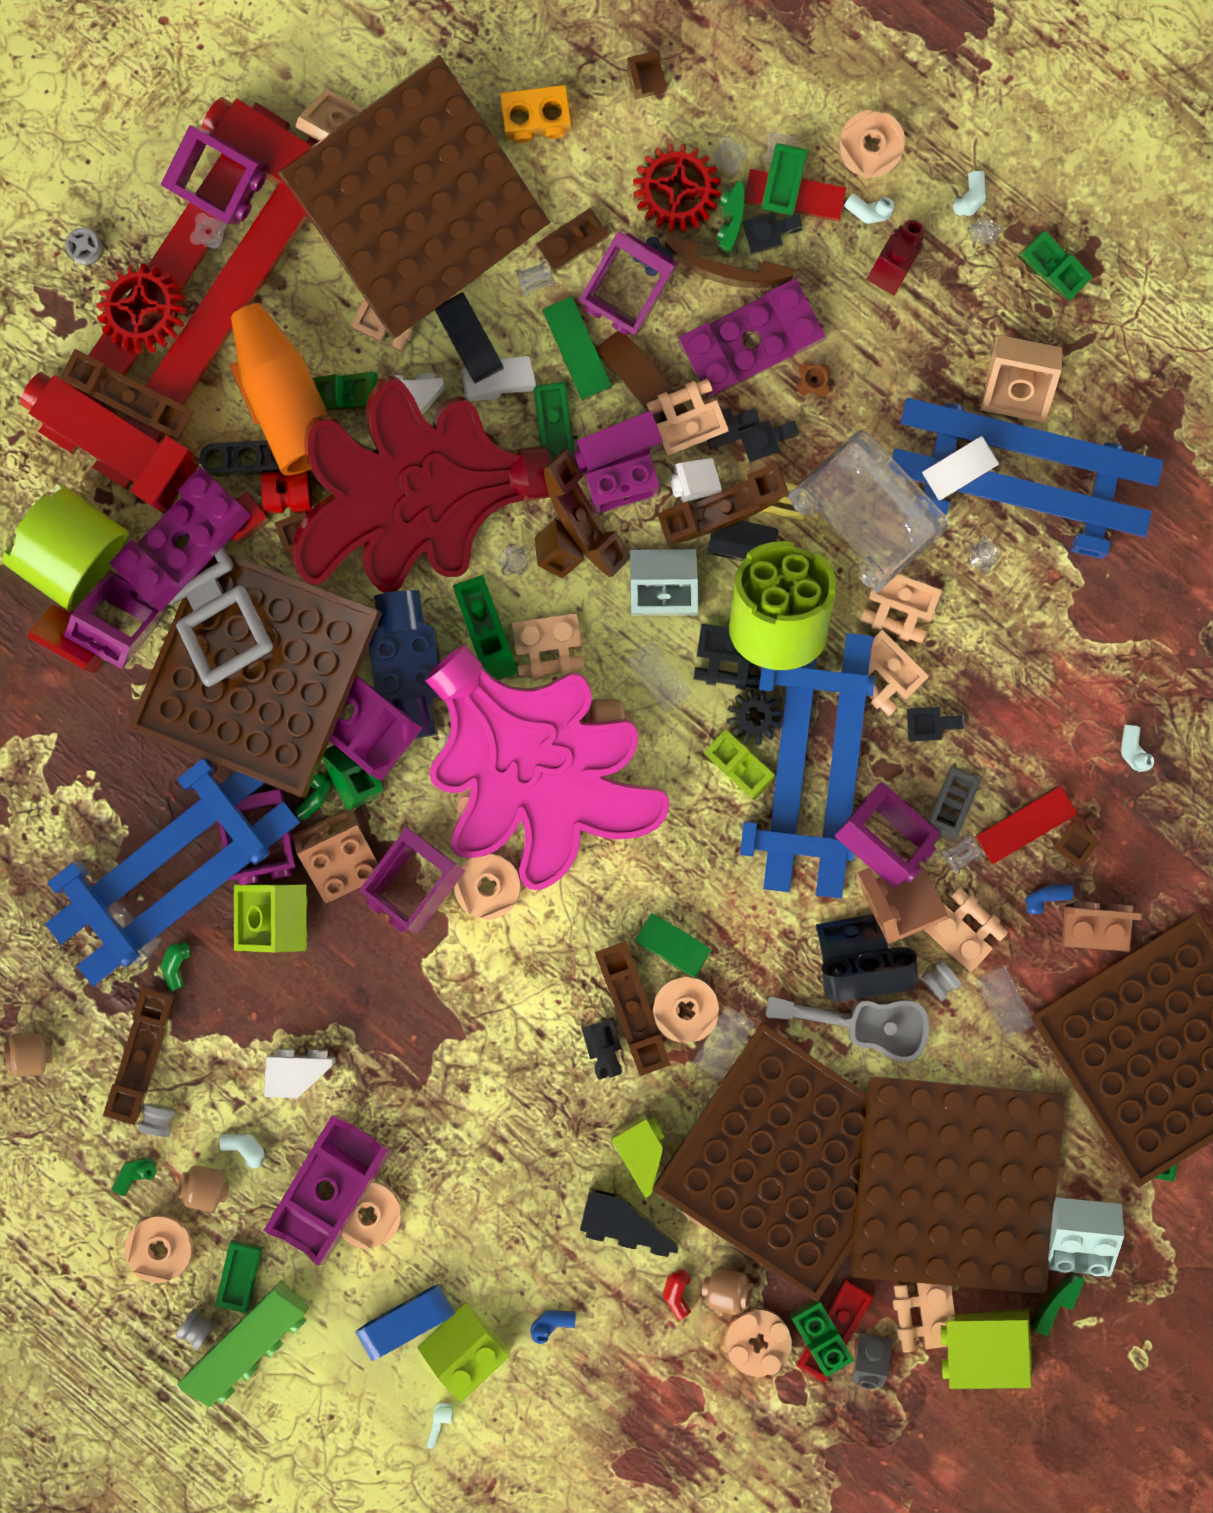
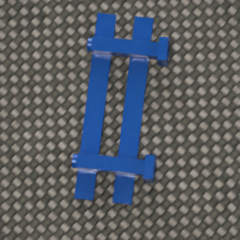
(1094, 511)
(782, 839)
(92, 903)

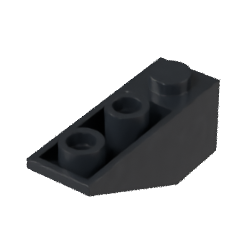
(616, 1218)

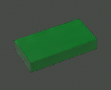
(784, 179)
(239, 1276)

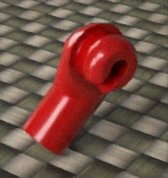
(674, 1292)

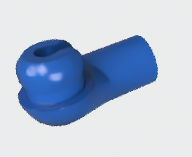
(1048, 893)
(548, 1322)

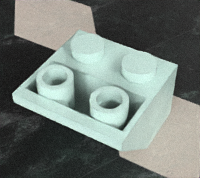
(664, 582)
(1085, 1236)

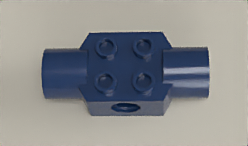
(403, 656)

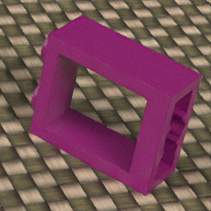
(186, 160)
(647, 254)
(619, 443)
(628, 479)
(103, 638)
(875, 851)
(391, 864)
(279, 869)

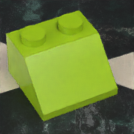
(270, 918)
(640, 1149)
(463, 1352)

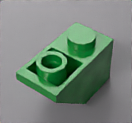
(350, 780)

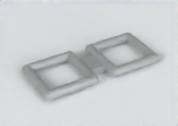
(208, 599)

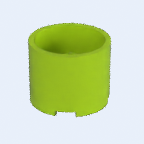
(65, 547)
(781, 606)

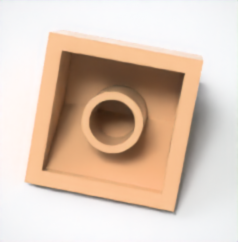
(1022, 378)

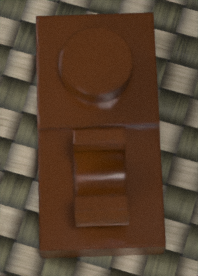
(572, 240)

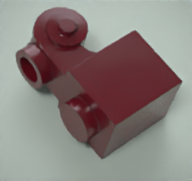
(897, 257)

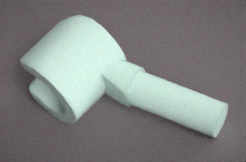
(442, 1414)

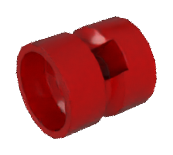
(298, 492)

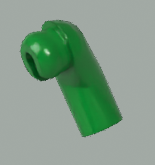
(131, 1171)

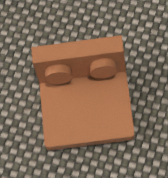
(335, 855)
(906, 907)
(1096, 928)

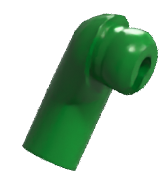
(315, 799)
(171, 962)

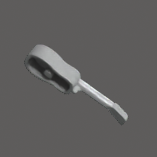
(892, 1027)

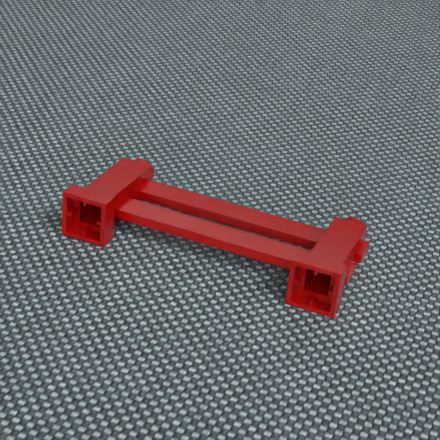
(125, 447)

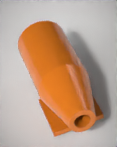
(275, 385)

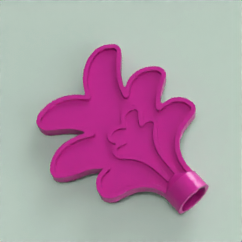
(535, 766)

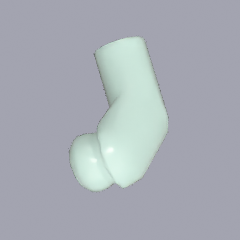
(974, 197)
(870, 212)
(1132, 752)
(247, 1147)

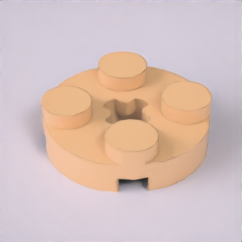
(875, 125)
(504, 896)
(686, 1028)
(388, 1218)
(143, 1259)
(749, 1325)

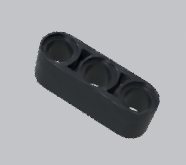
(469, 338)
(232, 458)
(870, 974)

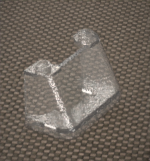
(871, 507)

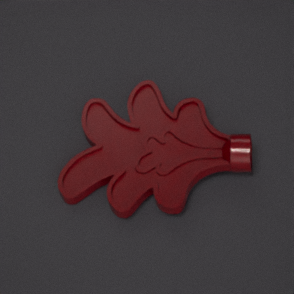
(410, 494)

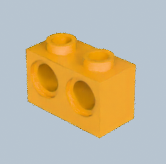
(534, 104)

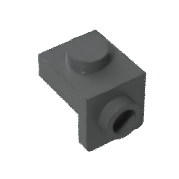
(871, 1361)

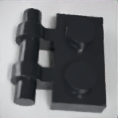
(716, 646)

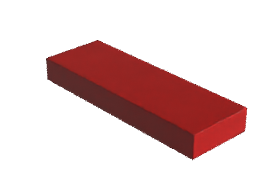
(813, 198)
(1025, 825)
(846, 1313)

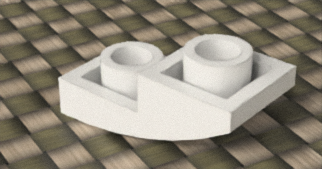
(515, 377)
(960, 468)

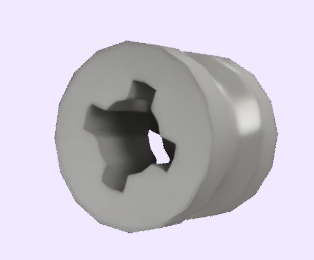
(78, 241)
(941, 980)
(156, 1120)
(195, 1329)

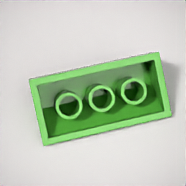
(244, 1345)

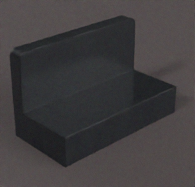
(739, 539)
(850, 937)

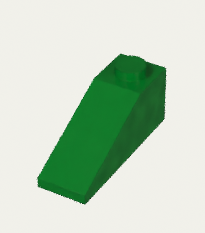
(485, 627)

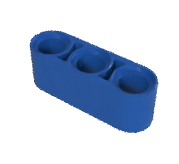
(404, 1322)

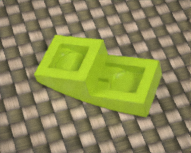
(739, 765)

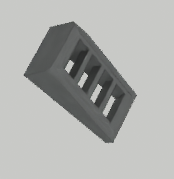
(947, 832)

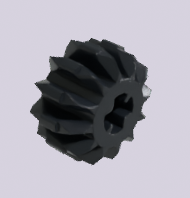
(748, 726)

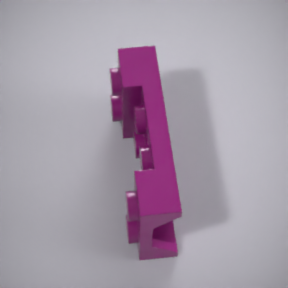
(781, 321)
(155, 563)
(375, 732)
(350, 1163)

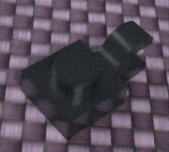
(765, 232)
(734, 423)
(762, 440)
(926, 724)
(601, 1043)

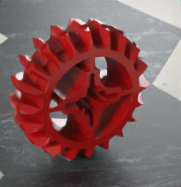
(680, 160)
(140, 282)

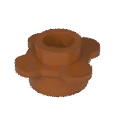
(820, 372)

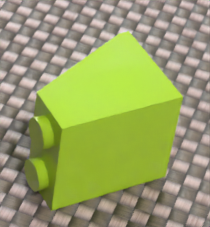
(988, 1350)

